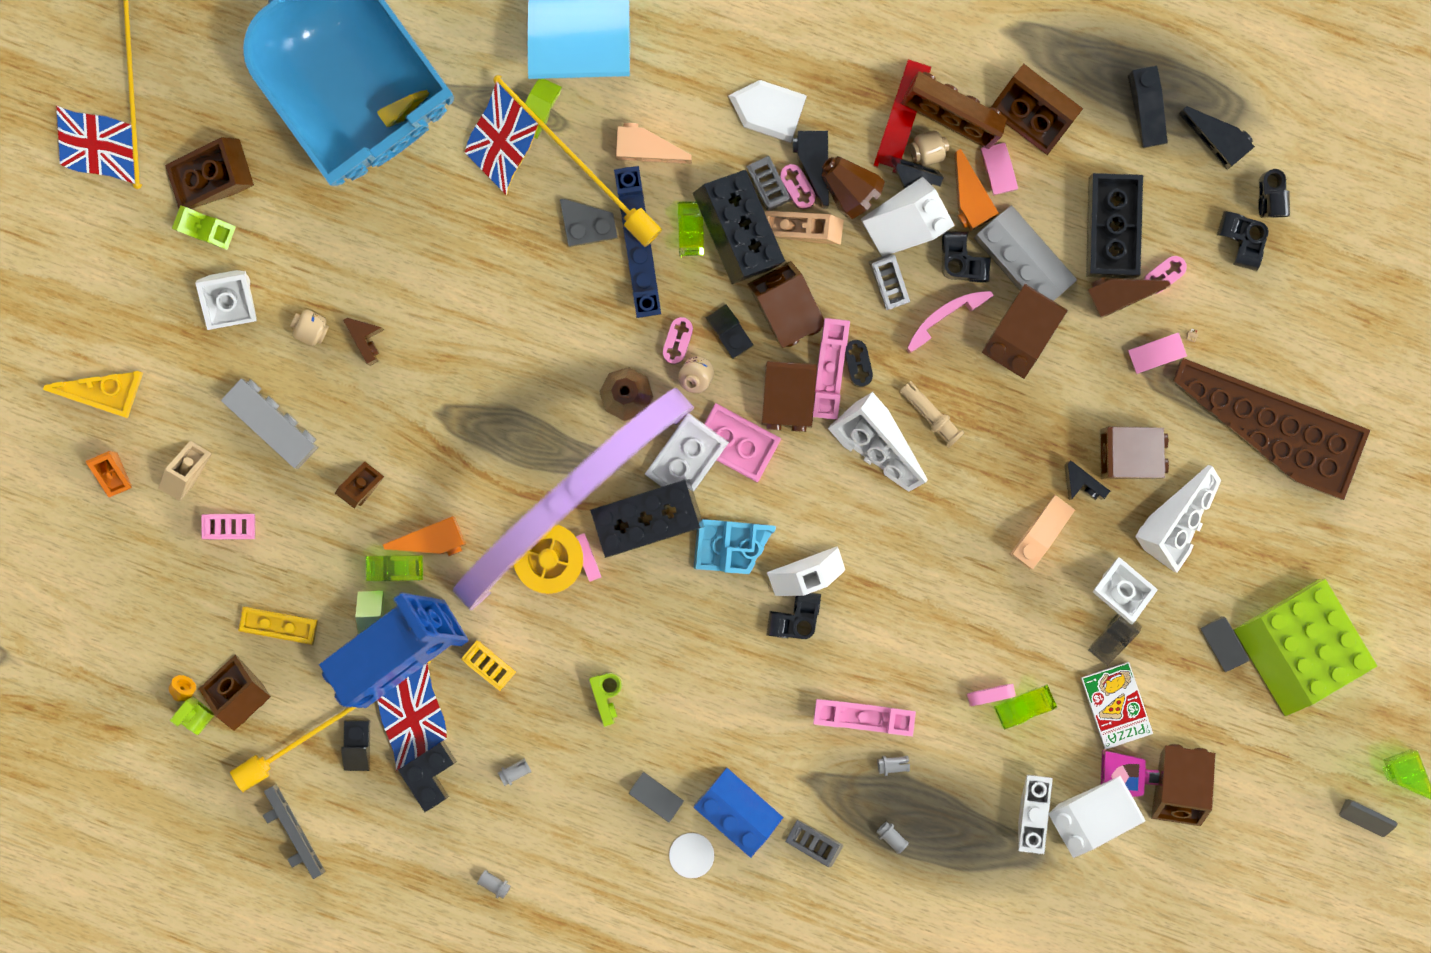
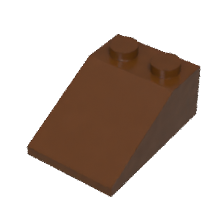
(209, 173)
(1119, 293)
(1024, 331)

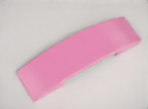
(972, 301)
(830, 368)
(864, 717)

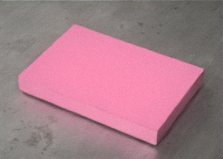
(748, 444)

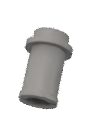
(891, 765)
(514, 772)
(892, 837)
(494, 884)

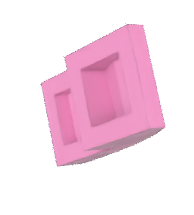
(999, 169)
(1157, 353)

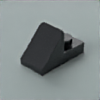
(910, 172)
(729, 331)
(1077, 477)
(356, 745)

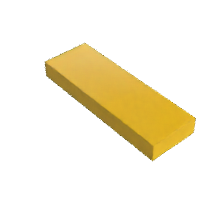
(278, 625)

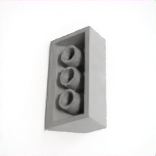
(1024, 255)

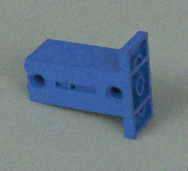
(391, 649)

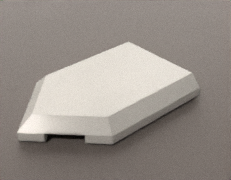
(769, 109)

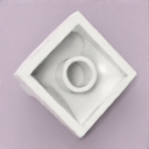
(226, 299)
(1124, 590)

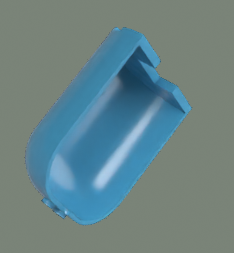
(330, 73)

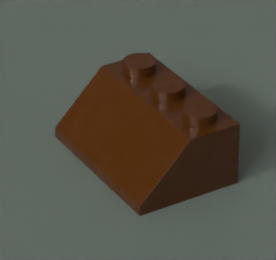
(1036, 109)

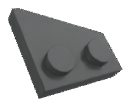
(587, 224)

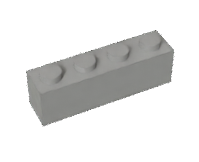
(269, 423)

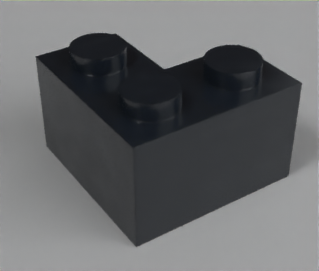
(422, 778)

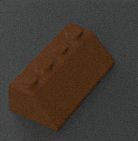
(954, 110)

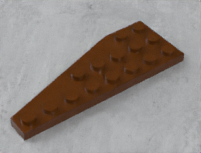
(1294, 437)

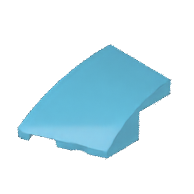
(730, 545)

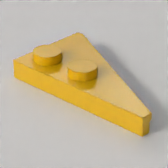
(109, 393)

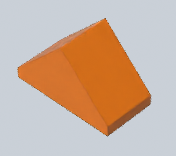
(109, 473)

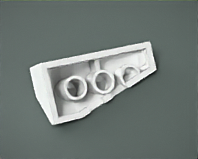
(875, 435)
(1171, 527)

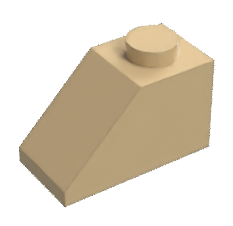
(184, 470)

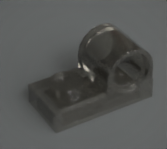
(1114, 639)

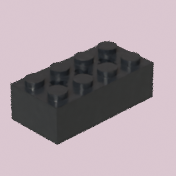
(1127, 215)
(738, 226)
(653, 503)

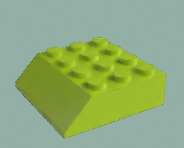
(1305, 647)

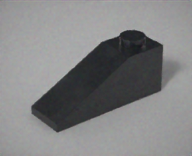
(1148, 106)
(1222, 139)
(812, 154)

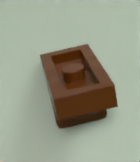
(360, 333)
(359, 485)

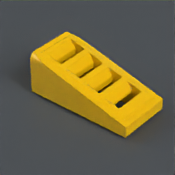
(397, 111)
(494, 658)

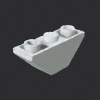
(807, 574)
(1034, 814)

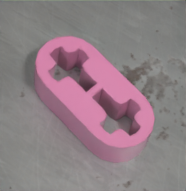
(802, 183)
(1164, 266)
(683, 343)
(588, 559)
(991, 694)

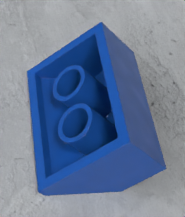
(738, 812)

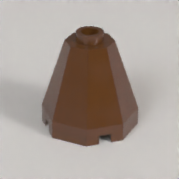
(851, 186)
(626, 406)

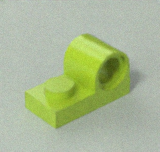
(606, 710)
(193, 715)

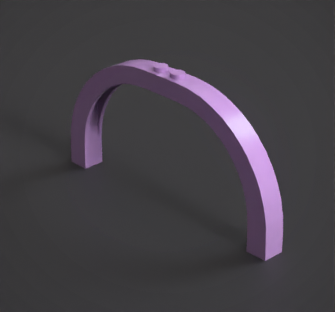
(568, 494)

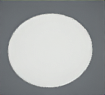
(691, 855)

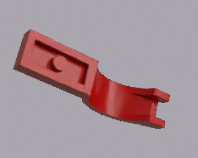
(900, 119)

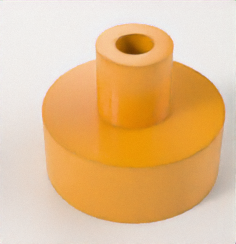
(182, 688)

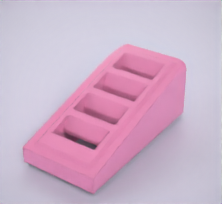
(206, 526)

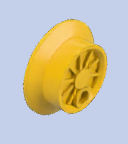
(551, 562)

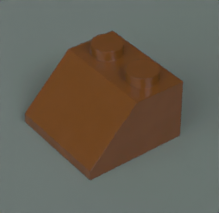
(234, 693)

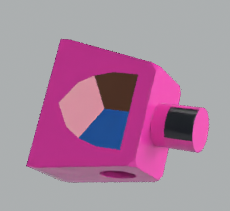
(1130, 769)

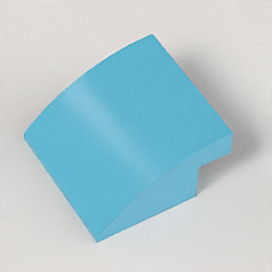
(578, 38)

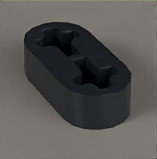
(864, 362)

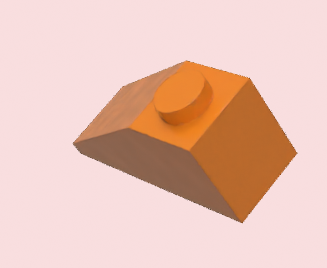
(972, 199)
(436, 538)

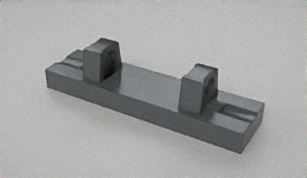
(284, 813)

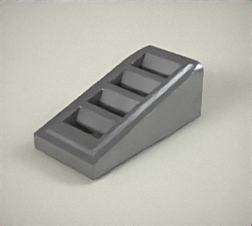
(775, 202)
(874, 264)
(836, 846)

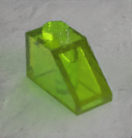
(1408, 772)

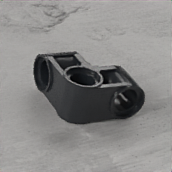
(1273, 201)
(1238, 227)
(971, 268)
(785, 624)

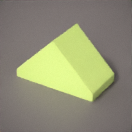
(369, 609)

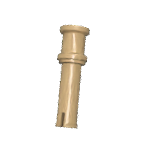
(939, 422)

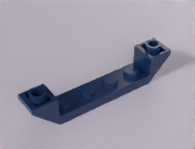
(639, 257)

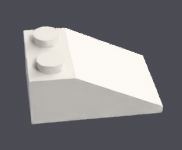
(908, 219)
(1096, 816)

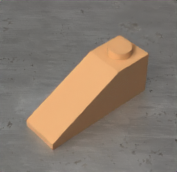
(642, 145)
(806, 226)
(1042, 532)

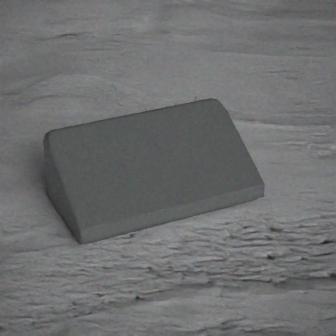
(1224, 644)
(656, 797)
(1367, 818)

